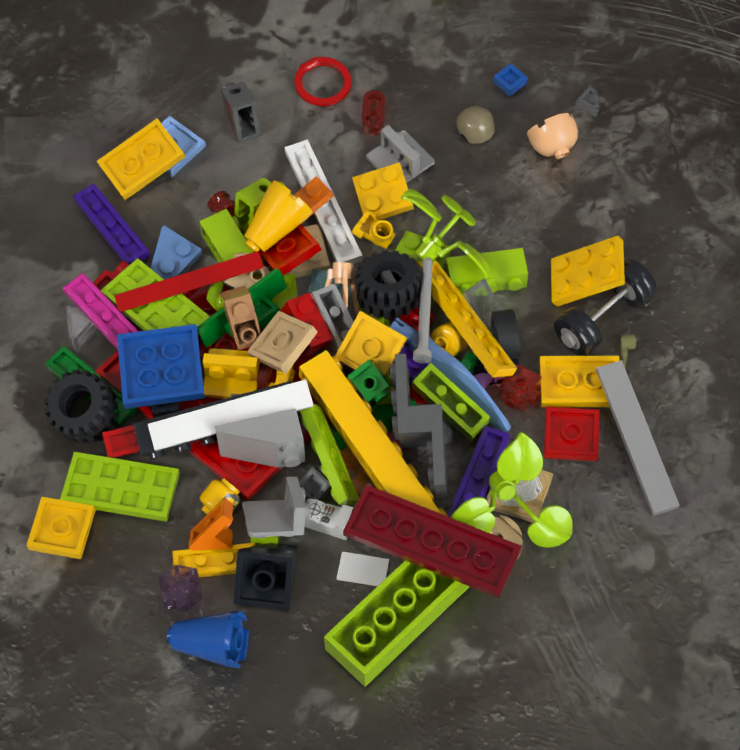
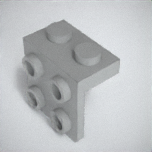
(278, 516)

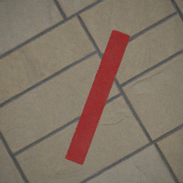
(188, 281)

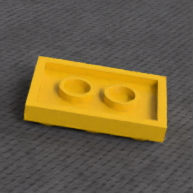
(141, 159)
(587, 271)
(572, 381)

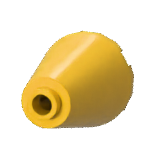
(275, 217)

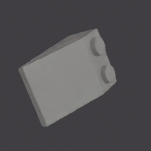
(264, 440)

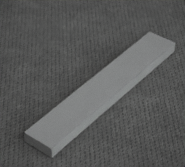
(637, 438)

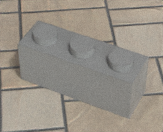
(335, 316)

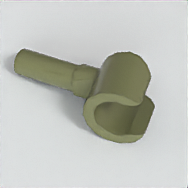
(627, 342)

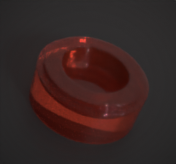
(265, 376)

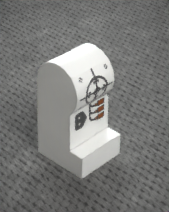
(328, 518)

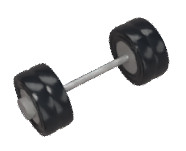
(580, 332)

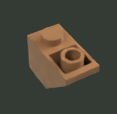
(241, 316)

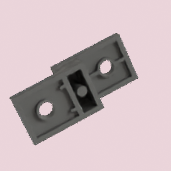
(419, 426)

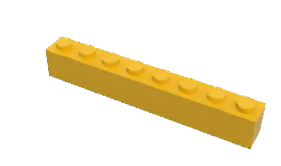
(362, 432)

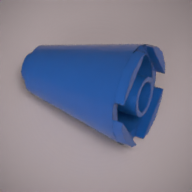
(212, 638)

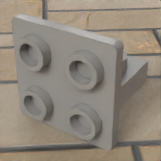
(400, 148)

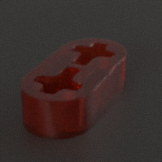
(368, 112)

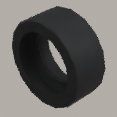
(506, 332)

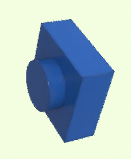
(510, 79)

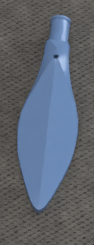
(457, 373)

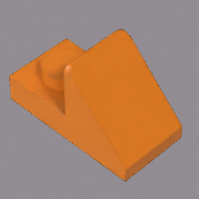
(213, 529)

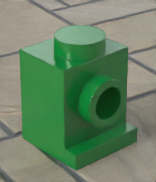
(371, 370)

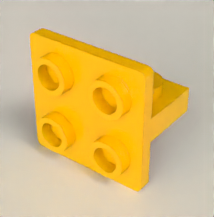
(229, 373)

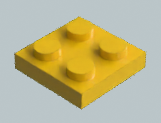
(382, 191)
(370, 341)
(61, 527)

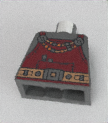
(239, 100)

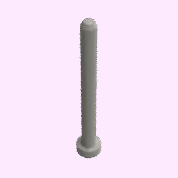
(422, 354)

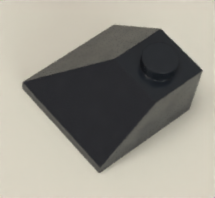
(265, 575)

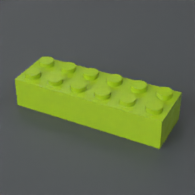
(390, 619)

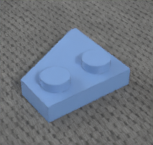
(174, 254)

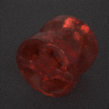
(221, 201)

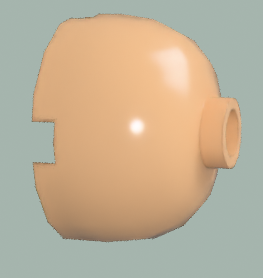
(554, 136)

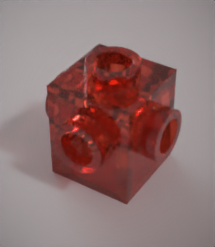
(521, 388)

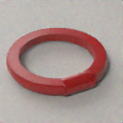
(322, 61)

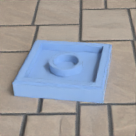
(186, 140)

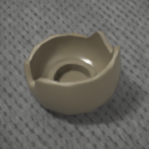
(476, 124)

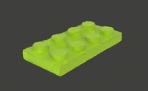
(156, 315)
(121, 486)

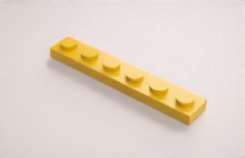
(469, 324)

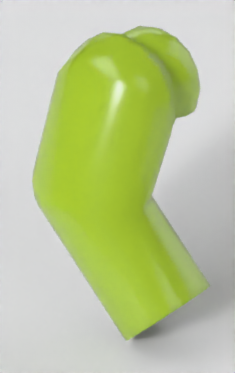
(213, 295)

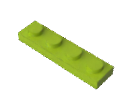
(330, 456)

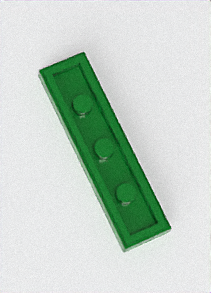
(66, 361)

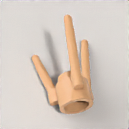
(344, 275)

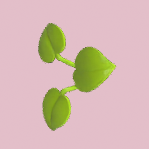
(434, 245)
(524, 462)

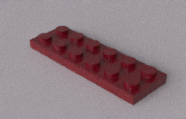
(432, 541)

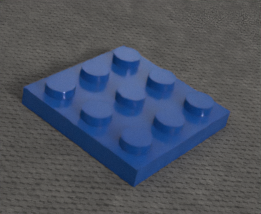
(160, 366)

